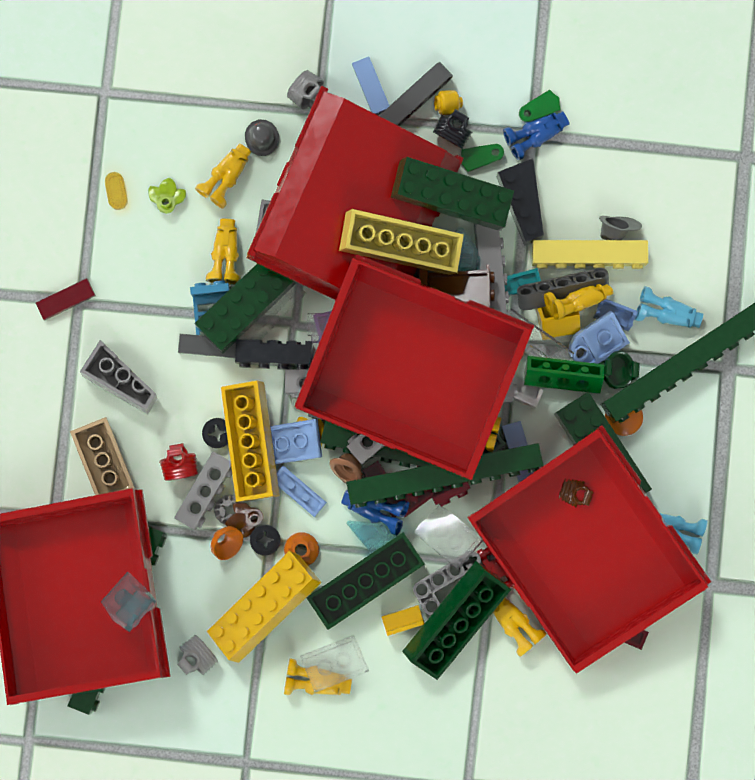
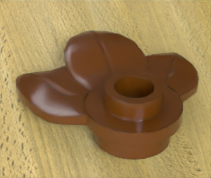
(242, 518)

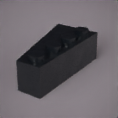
(273, 353)

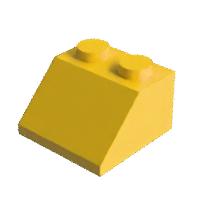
(566, 326)

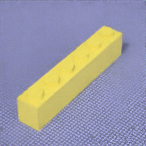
(589, 253)

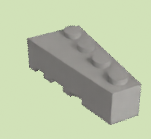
(117, 378)

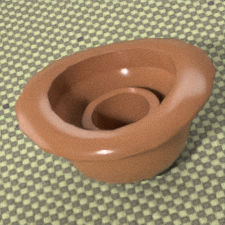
(346, 467)

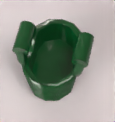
(620, 370)

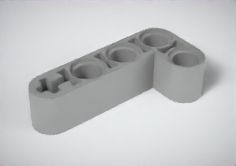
(432, 588)

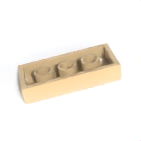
(101, 457)

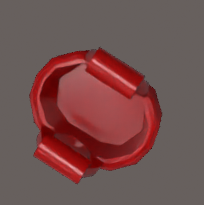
(178, 469)

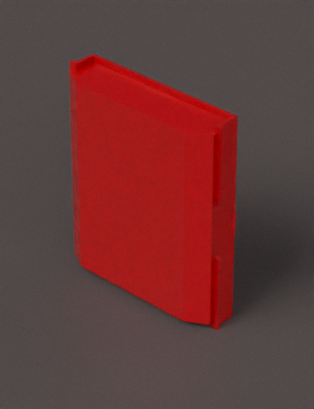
(338, 164)
(413, 366)
(595, 568)
(52, 583)

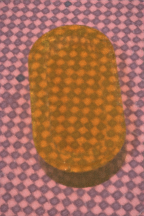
(116, 191)

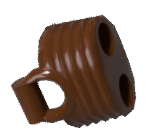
(569, 491)

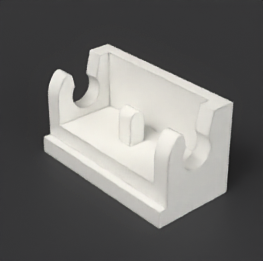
(527, 394)

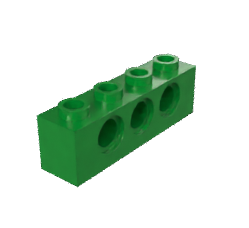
(564, 374)

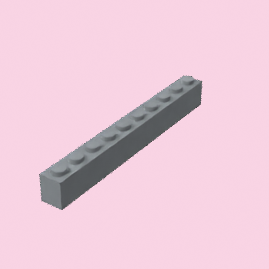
(489, 249)

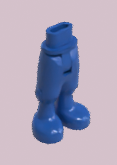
(538, 130)
(373, 513)

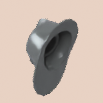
(617, 227)

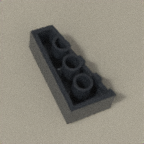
(525, 200)

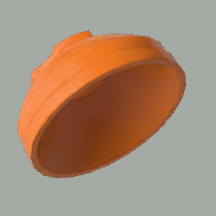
(310, 543)
(229, 546)

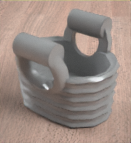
(305, 88)
(200, 653)

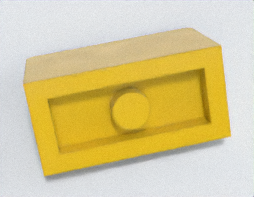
(402, 620)

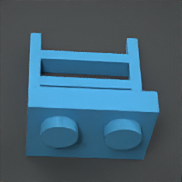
(207, 294)

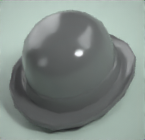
(261, 137)

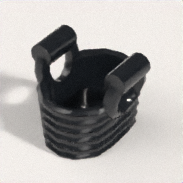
(455, 135)

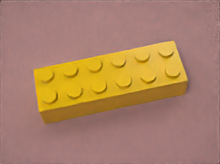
(250, 441)
(264, 607)

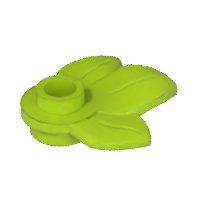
(166, 193)

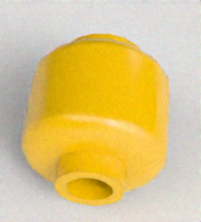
(447, 102)

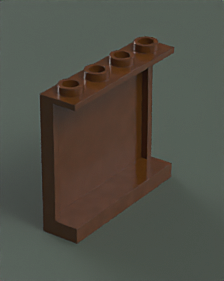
(463, 285)

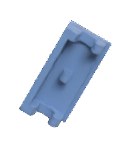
(622, 313)

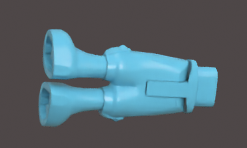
(672, 313)
(698, 528)

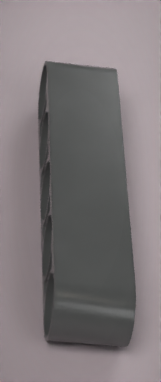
(417, 94)
(532, 295)

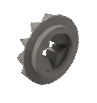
(219, 511)

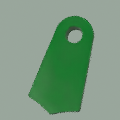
(540, 106)
(480, 156)

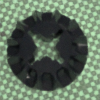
(209, 428)
(259, 547)

